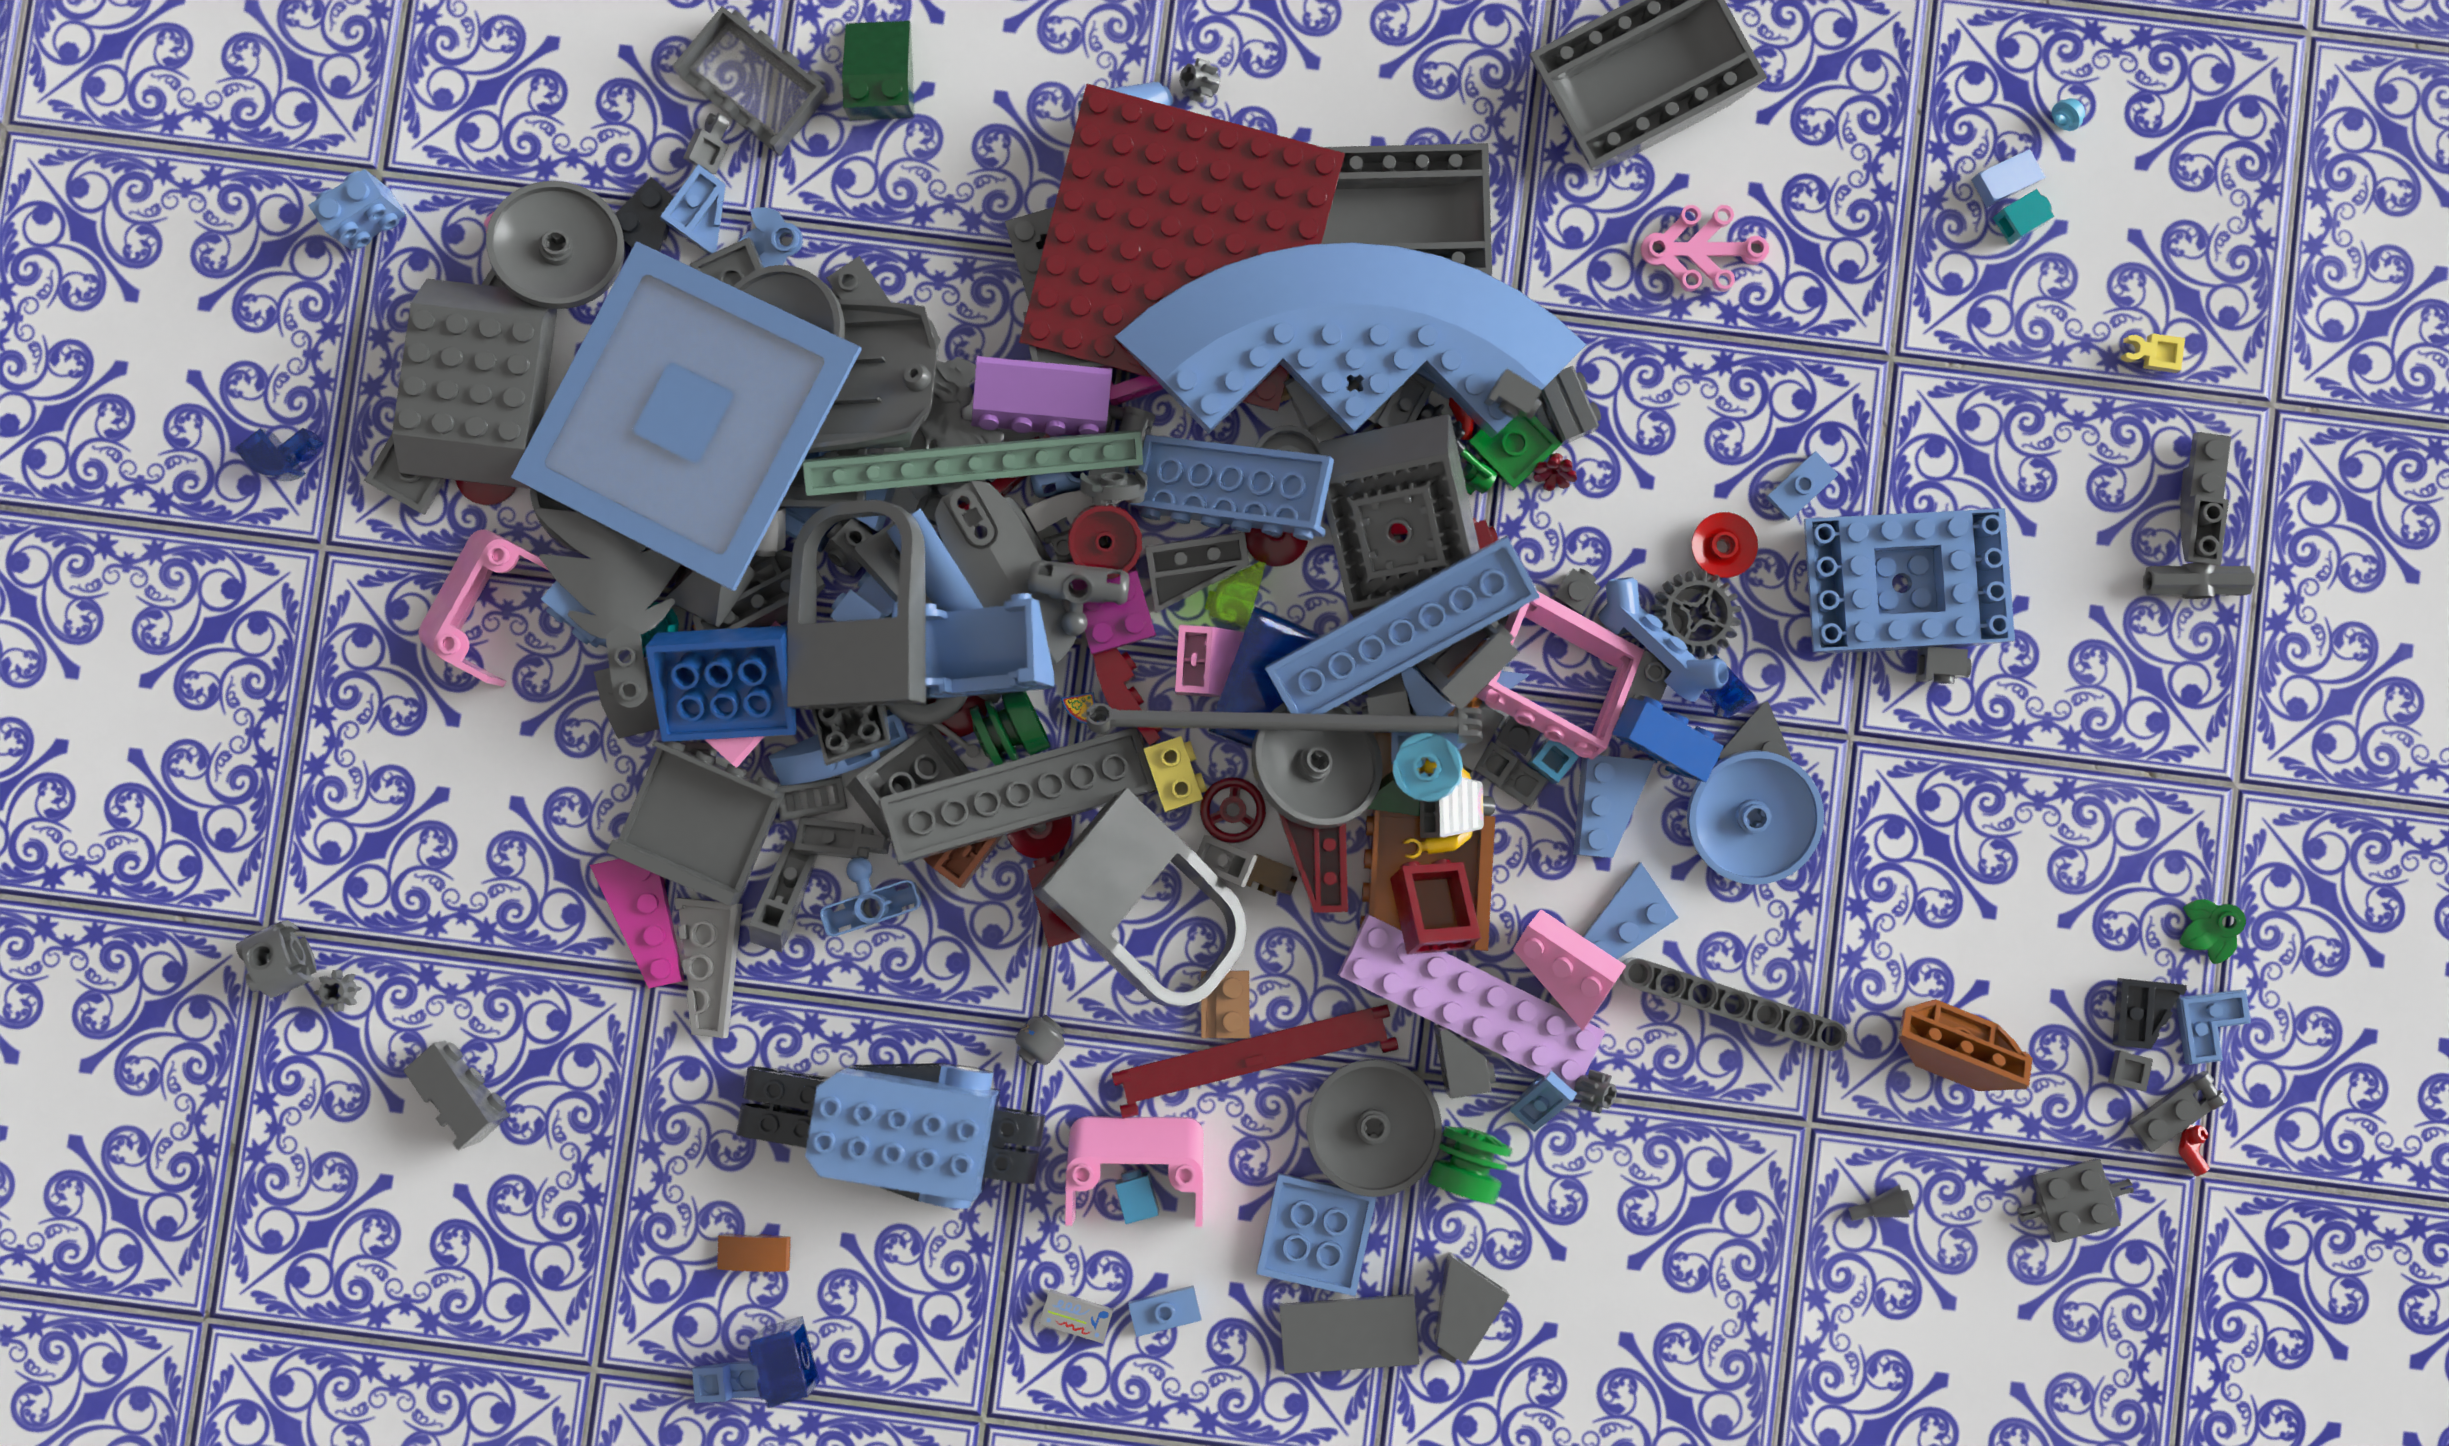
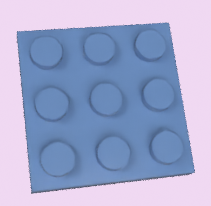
(1316, 1234)

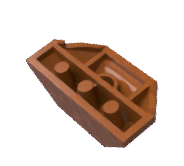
(1963, 1047)

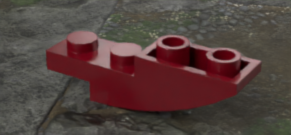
(1113, 673)

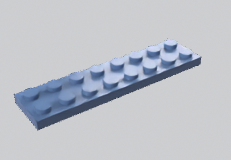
(1404, 630)

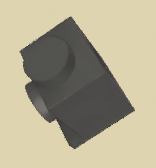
(1514, 395)
(1942, 664)

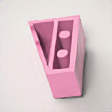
(1568, 966)

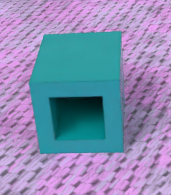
(2024, 216)

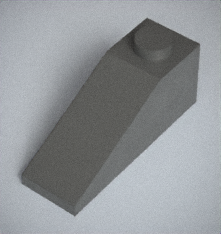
(781, 899)

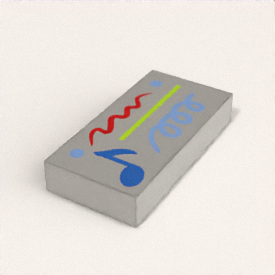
(1076, 1316)

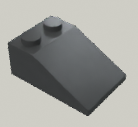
(913, 764)

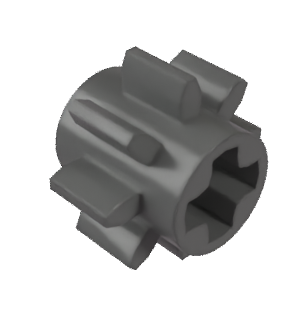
(1199, 80)
(329, 990)
(1595, 1091)

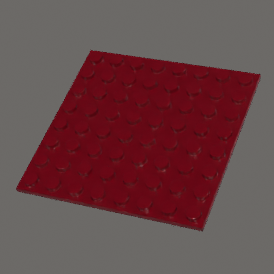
(1158, 203)

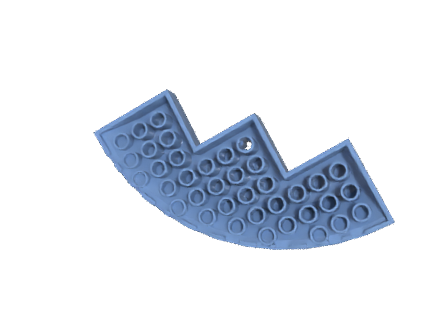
(1341, 317)

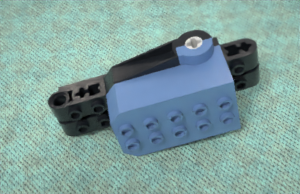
(897, 1127)

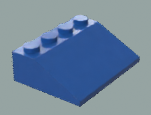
(721, 683)

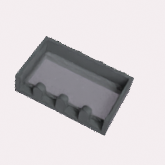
(751, 79)

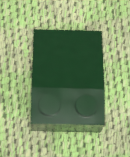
(878, 71)

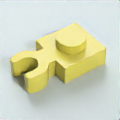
(2158, 352)

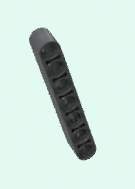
(1747, 1009)

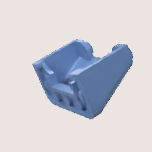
(987, 650)

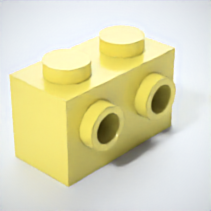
(1174, 773)

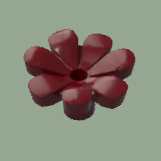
(1555, 472)

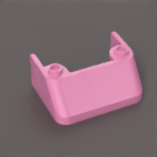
(443, 623)
(1135, 1141)

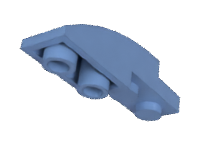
(805, 760)

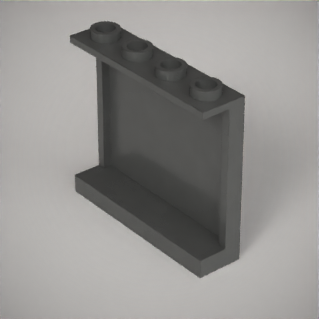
(698, 822)

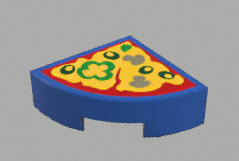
(1078, 704)

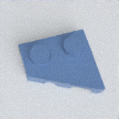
(698, 209)

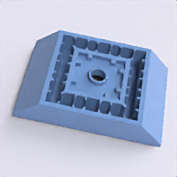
(1953, 574)

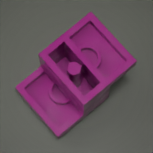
(1115, 624)

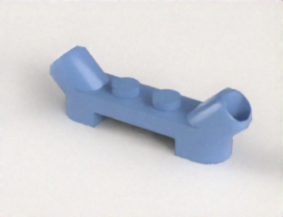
(1625, 615)

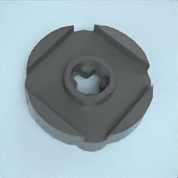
(1114, 485)

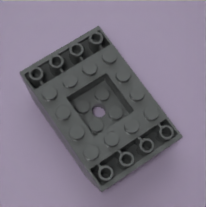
(1388, 478)

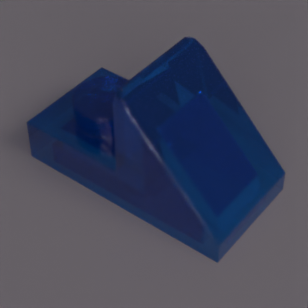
(1731, 697)

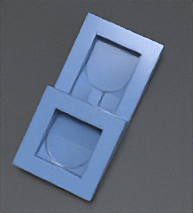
(725, 1381)

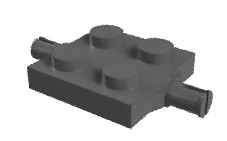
(2075, 1200)

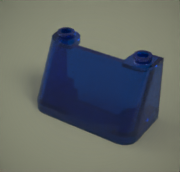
(1248, 683)

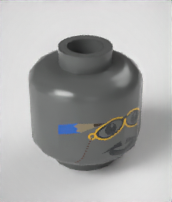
(1040, 1040)

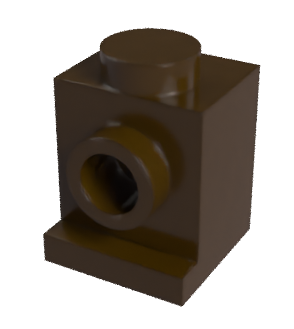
(1272, 876)

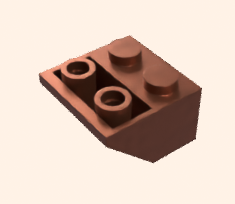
(962, 863)

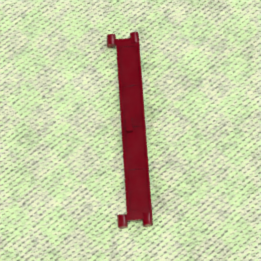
(1253, 1055)

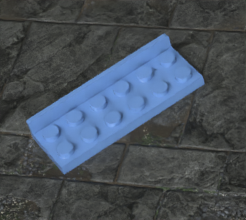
(1235, 486)

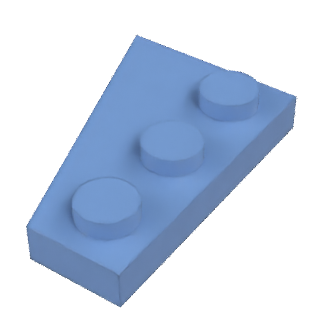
(1631, 915)

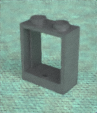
(1476, 670)

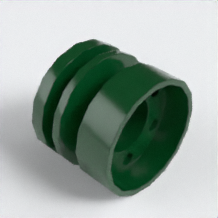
(1009, 728)

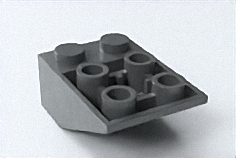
(851, 731)

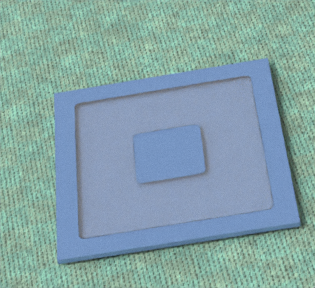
(686, 414)

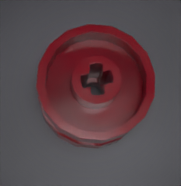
(1100, 521)

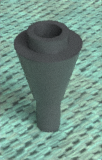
(1888, 1204)

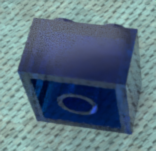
(783, 1362)

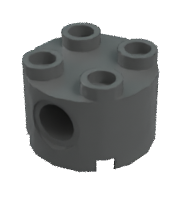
(277, 959)

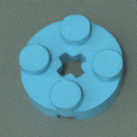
(1409, 760)

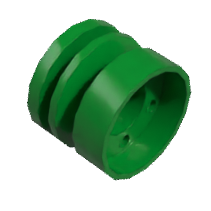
(1470, 1164)

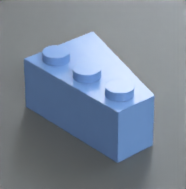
(1606, 802)

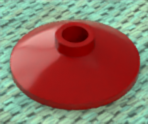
(1740, 541)

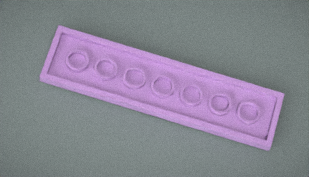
(1471, 1003)

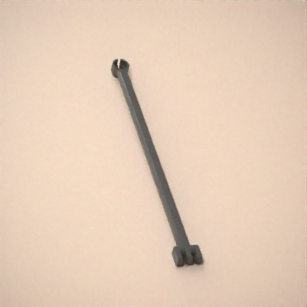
(1466, 723)

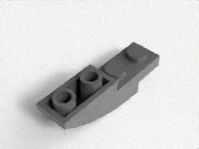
(2202, 499)

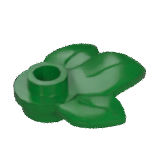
(2208, 931)

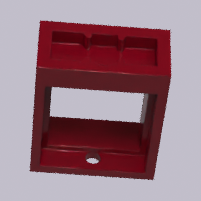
(1415, 937)

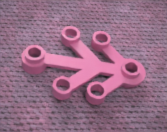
(1698, 249)

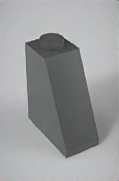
(1465, 1309)

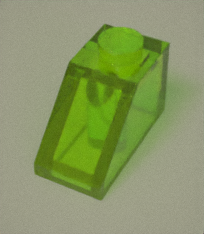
(1236, 597)

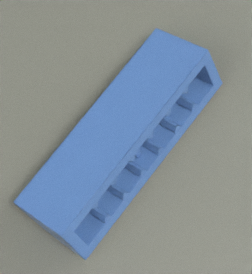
(943, 579)

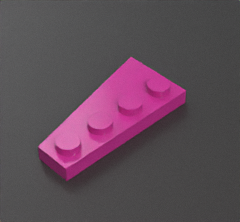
(644, 918)

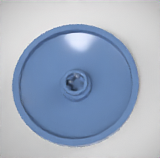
(1755, 817)

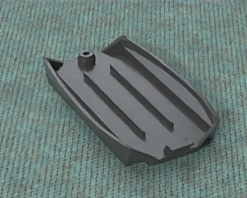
(881, 396)

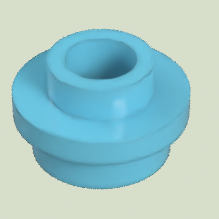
(2068, 114)

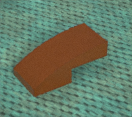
(753, 1253)

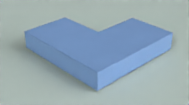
(2200, 1018)

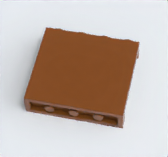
(1434, 898)

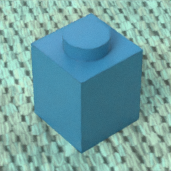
(1552, 760)
(1137, 1196)

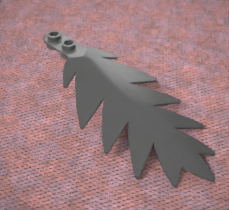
(615, 587)

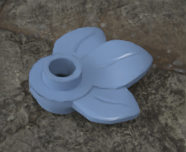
(769, 236)

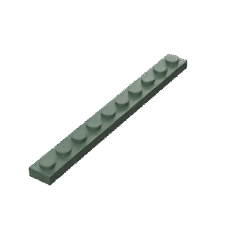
(972, 462)

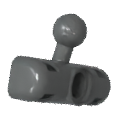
(1058, 586)

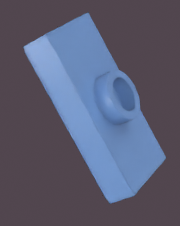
(1801, 485)
(1164, 1311)

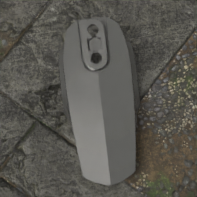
(1002, 559)

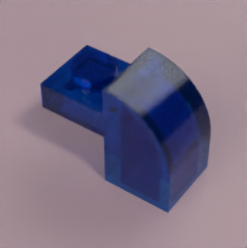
(276, 460)

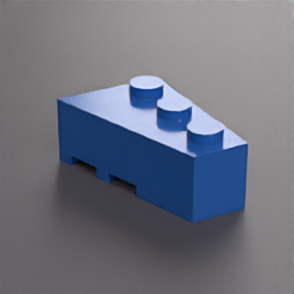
(1668, 739)

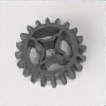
(1708, 620)

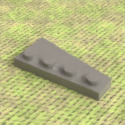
(710, 955)

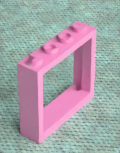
(1590, 638)

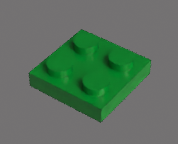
(1515, 449)

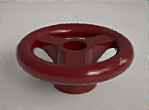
(1253, 825)

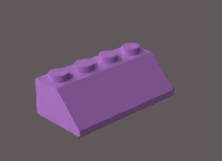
(1040, 397)

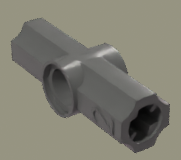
(2198, 580)

